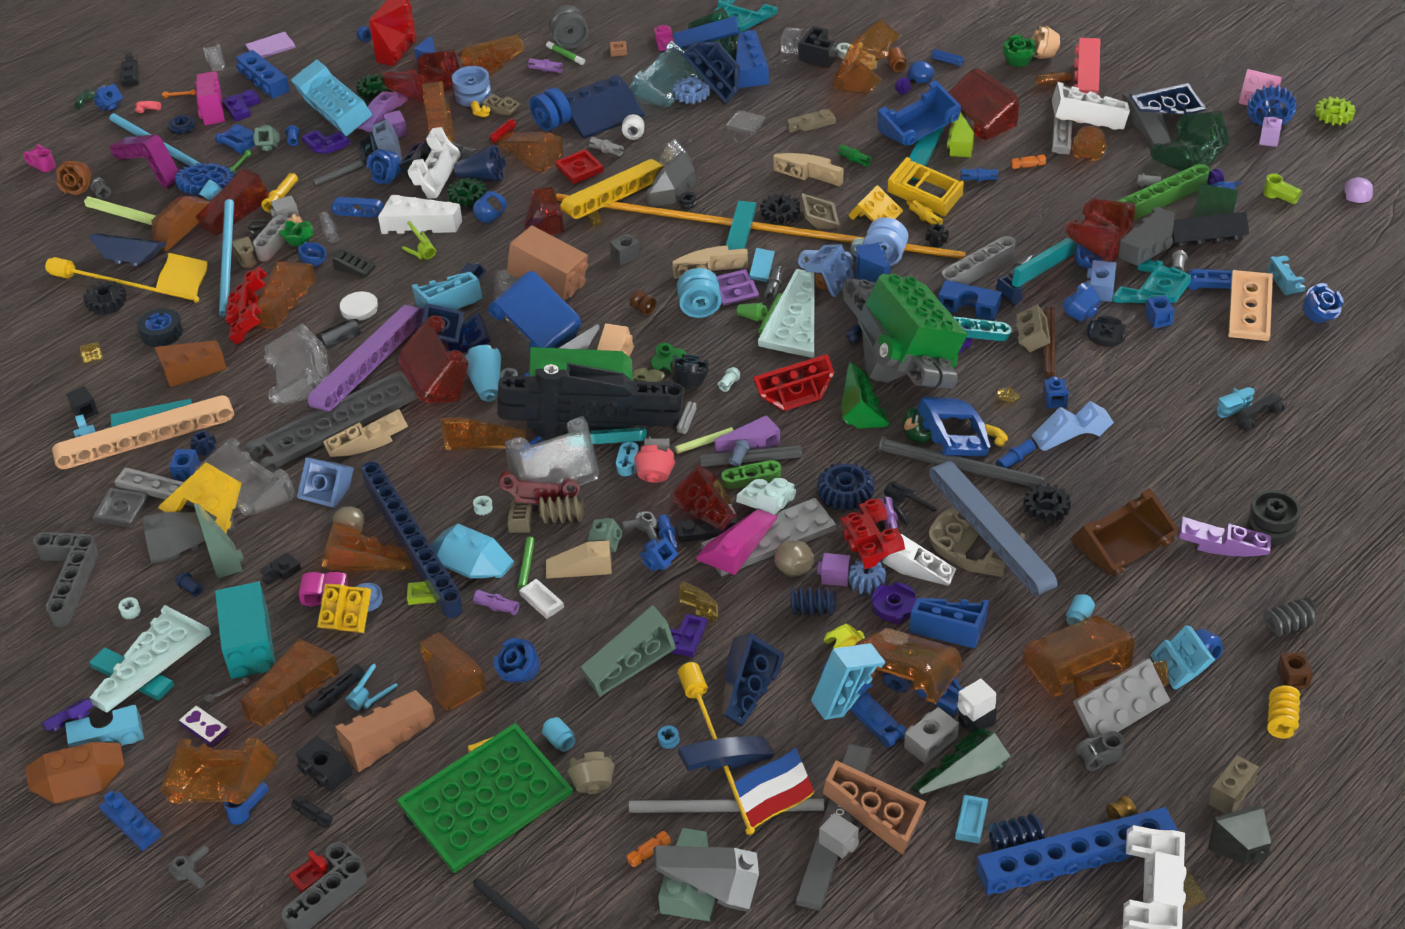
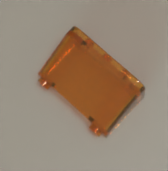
(1075, 649)
(917, 659)
(217, 774)

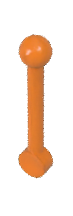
(167, 94)

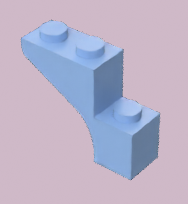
(1065, 425)

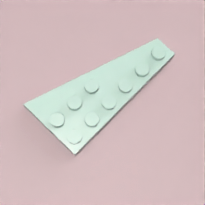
(792, 321)
(152, 652)

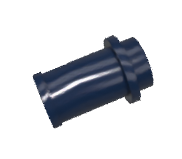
(185, 581)

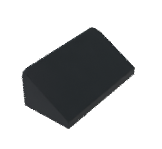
(368, 147)
(339, 333)

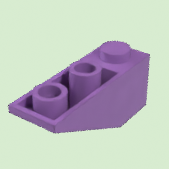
(759, 434)

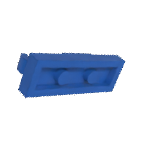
(129, 820)

